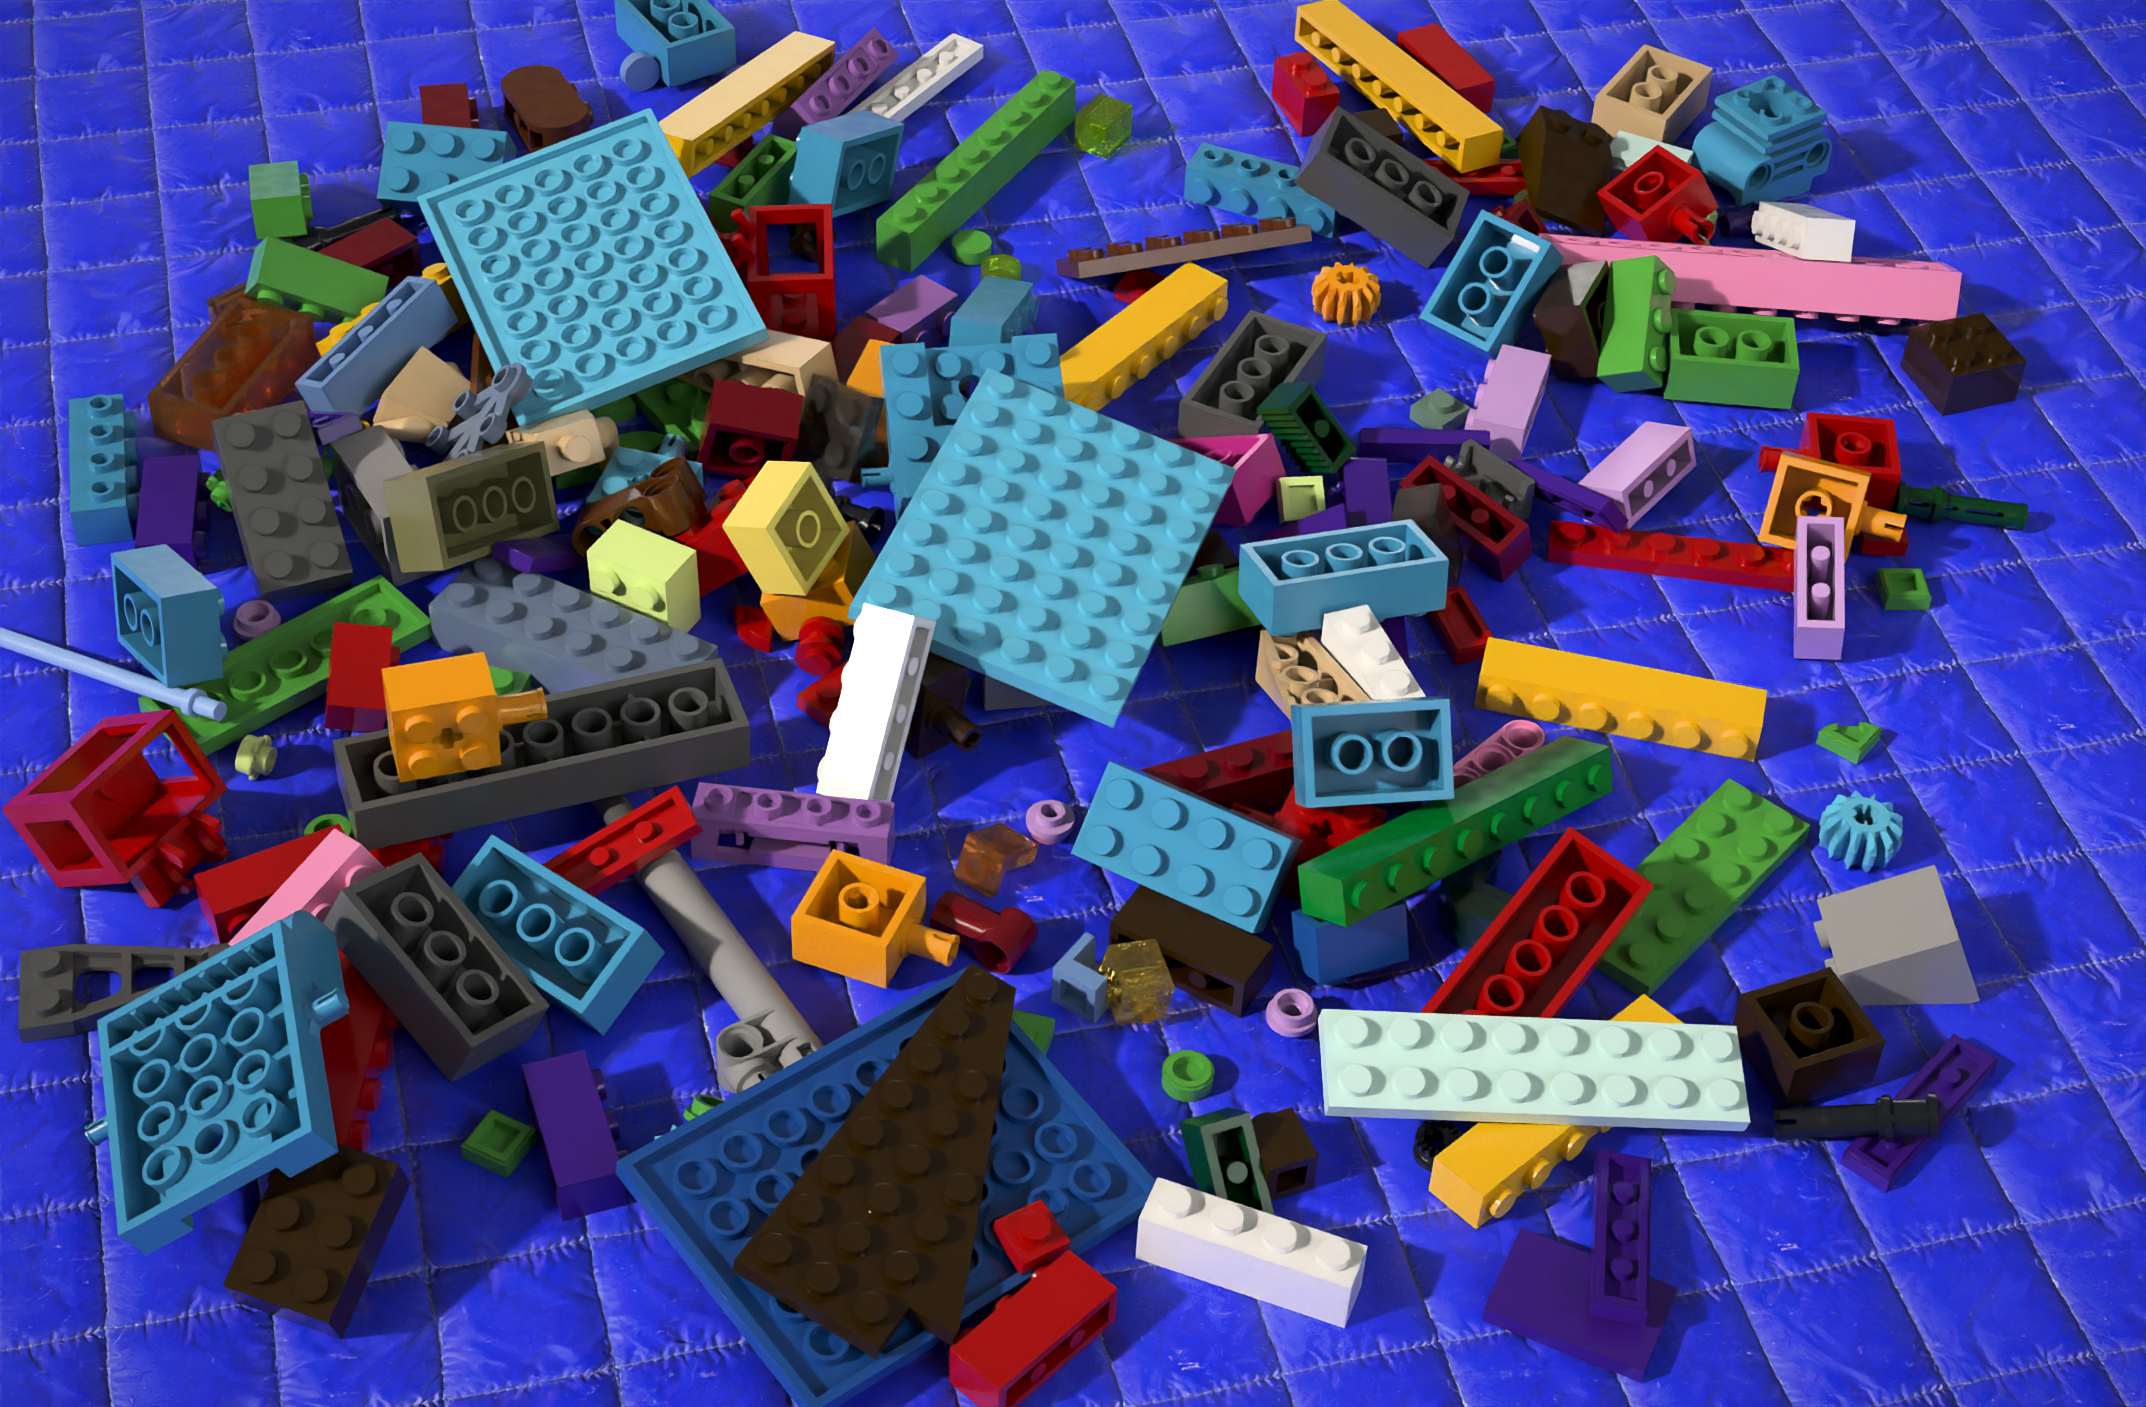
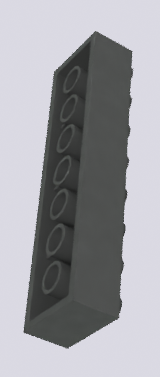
(590, 748)

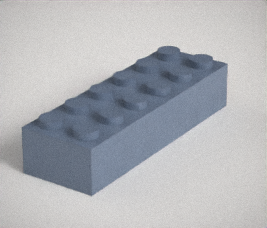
(553, 630)

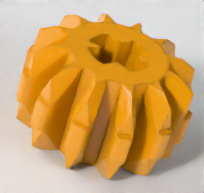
(1346, 294)

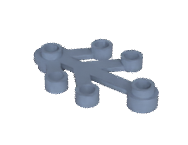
(506, 390)

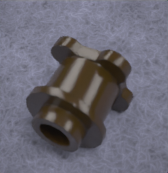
(805, 239)

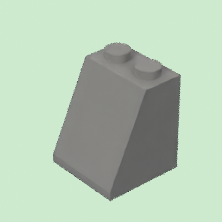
(1896, 942)

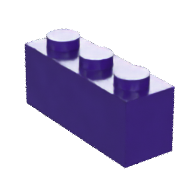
(174, 506)
(575, 1133)

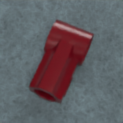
(993, 936)

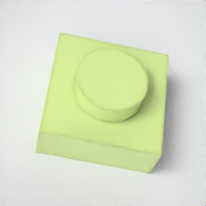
(1299, 497)

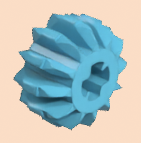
(1861, 831)

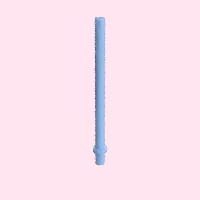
(191, 701)

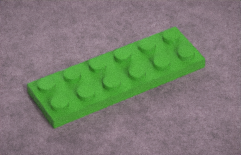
(292, 662)
(1700, 881)

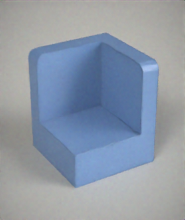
(1077, 981)

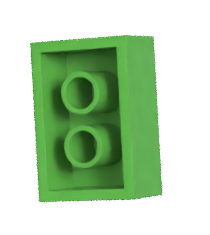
(1731, 359)

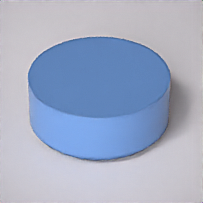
(639, 71)

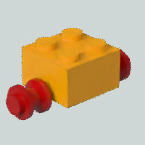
(824, 611)

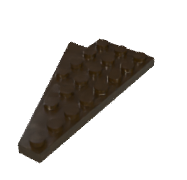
(895, 1196)

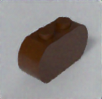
(543, 106)

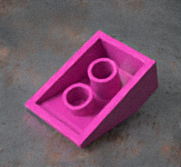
(1256, 468)

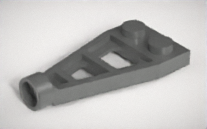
(50, 983)

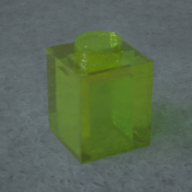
(1103, 126)

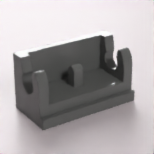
(1494, 478)

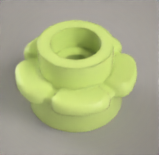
(255, 756)

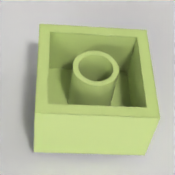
(646, 575)

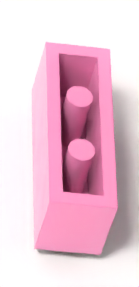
(316, 882)

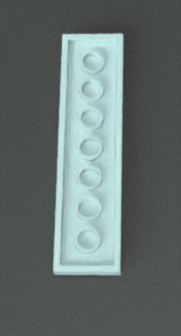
(1532, 1070)

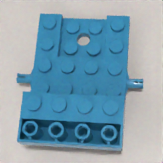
(926, 399)
(216, 1056)

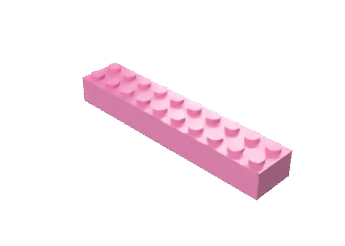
(1781, 281)

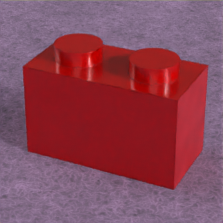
(1303, 92)
(355, 676)

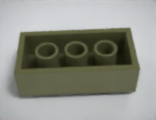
(468, 503)

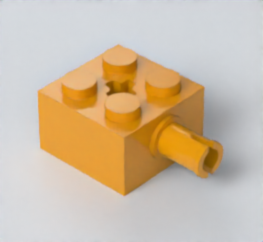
(1840, 490)
(449, 715)
(866, 920)

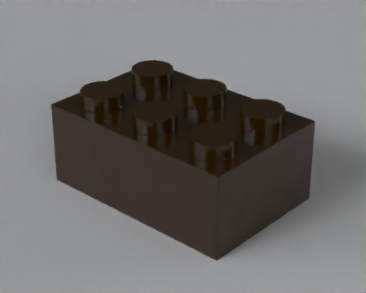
(318, 1239)

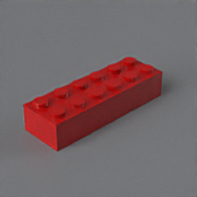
(1547, 935)

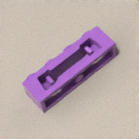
(838, 85)
(789, 827)

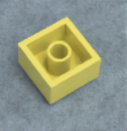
(786, 527)

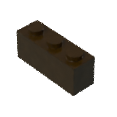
(1198, 949)

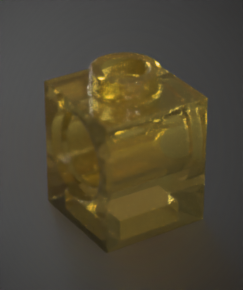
(1137, 982)

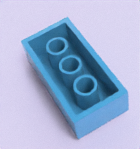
(1378, 565)
(1186, 847)
(557, 934)

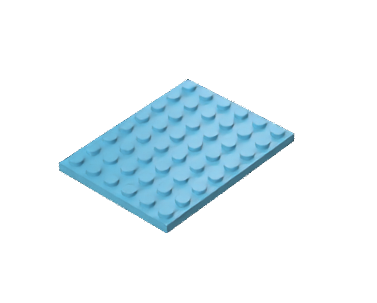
(592, 268)
(1048, 545)

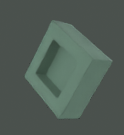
(1439, 411)

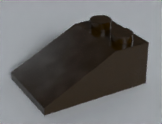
(1565, 168)

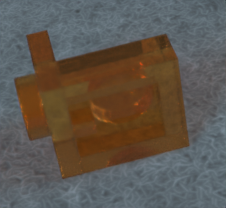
(990, 854)

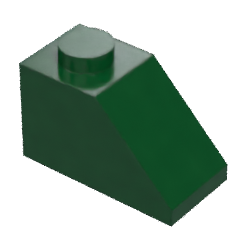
(1226, 1157)

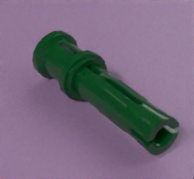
(1935, 501)

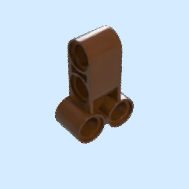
(665, 499)

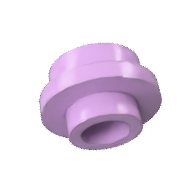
(255, 619)
(1050, 821)
(1291, 1013)

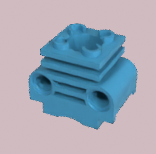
(1763, 143)

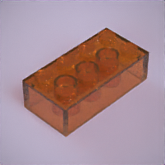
(234, 367)

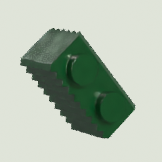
(1306, 428)

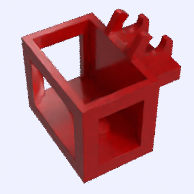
(790, 301)
(110, 818)

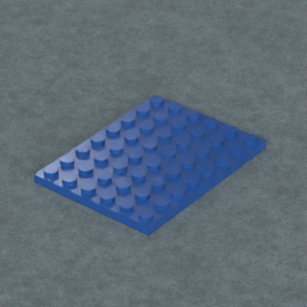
(734, 1164)

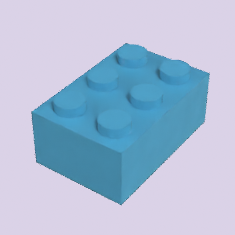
(681, 35)
(433, 156)
(846, 162)
(1491, 286)
(168, 615)
(1372, 751)

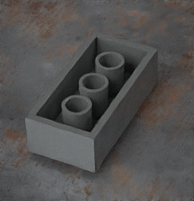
(1382, 187)
(1245, 372)
(281, 503)
(435, 966)

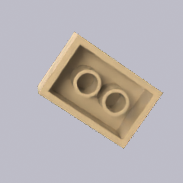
(1653, 96)

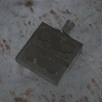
(839, 431)

